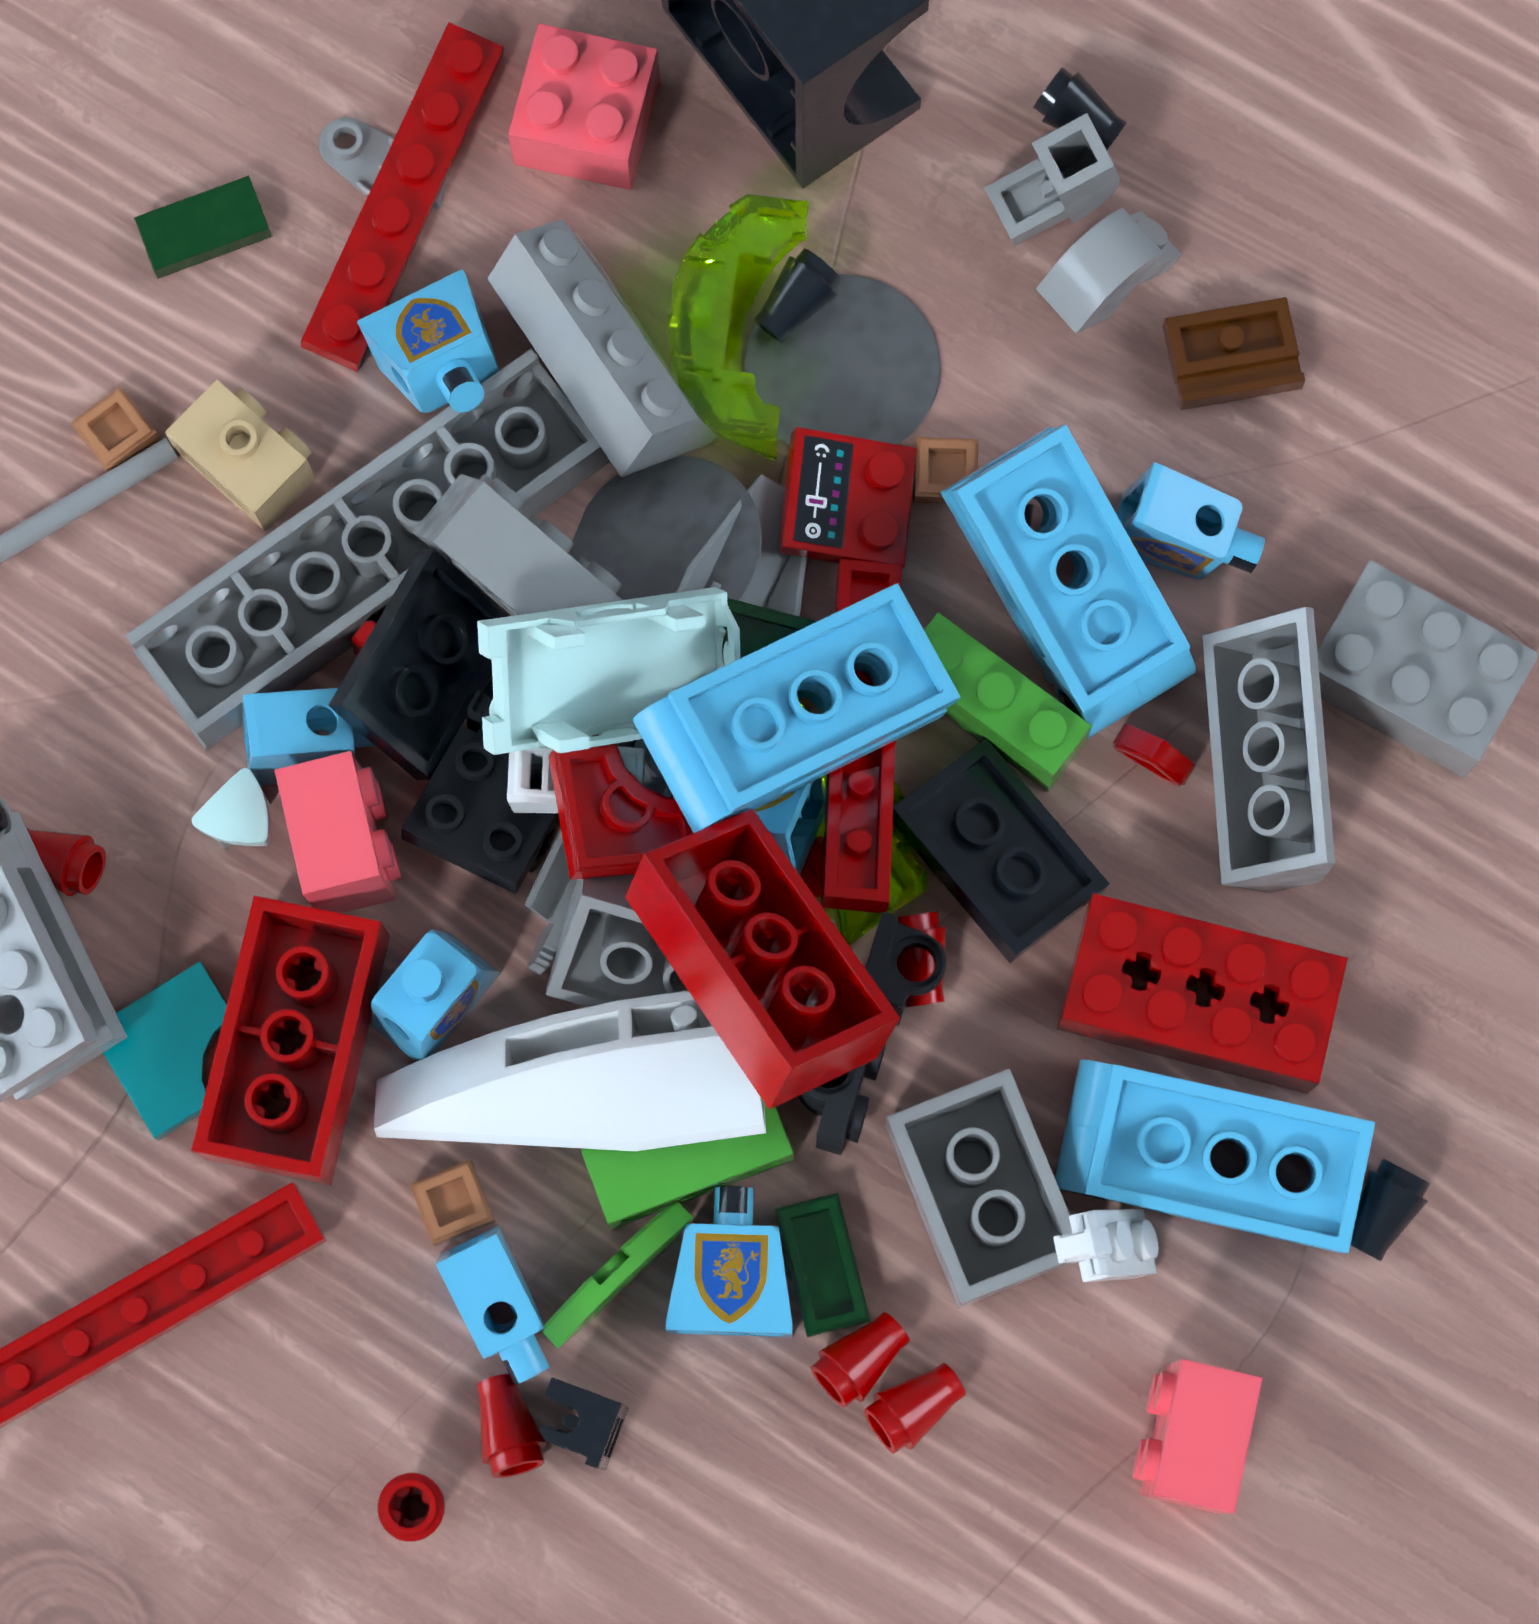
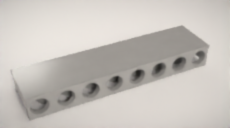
(321, 582)

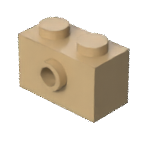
(242, 454)

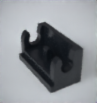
(595, 1427)

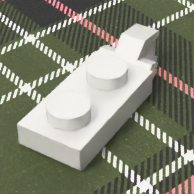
(1109, 1245)

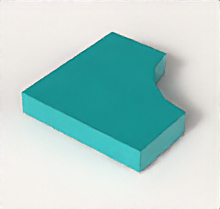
(168, 1049)

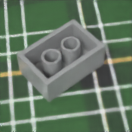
(511, 557)
(1420, 669)
(981, 1186)

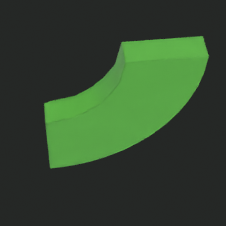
(616, 1274)

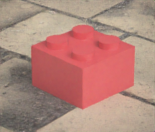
(584, 106)
(336, 833)
(1197, 1436)

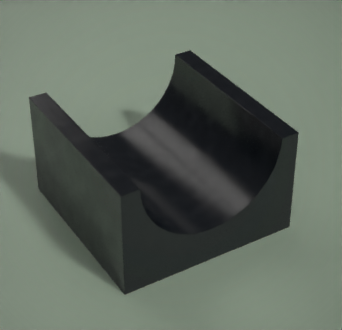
(806, 71)

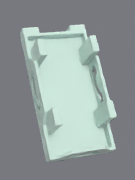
(598, 667)

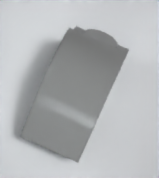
(1063, 183)
(1106, 267)

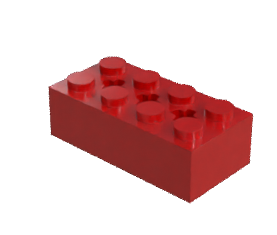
(761, 957)
(1237, 969)
(265, 1006)

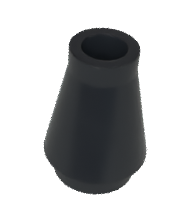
(1072, 97)
(798, 294)
(1386, 1208)

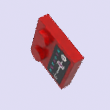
(846, 498)

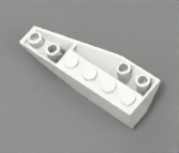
(581, 1078)

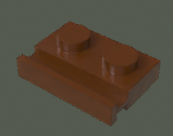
(1233, 353)

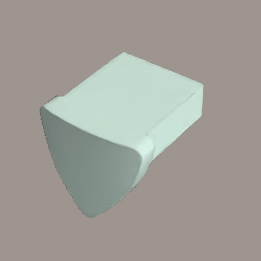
(236, 813)

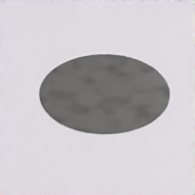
(852, 367)
(657, 521)

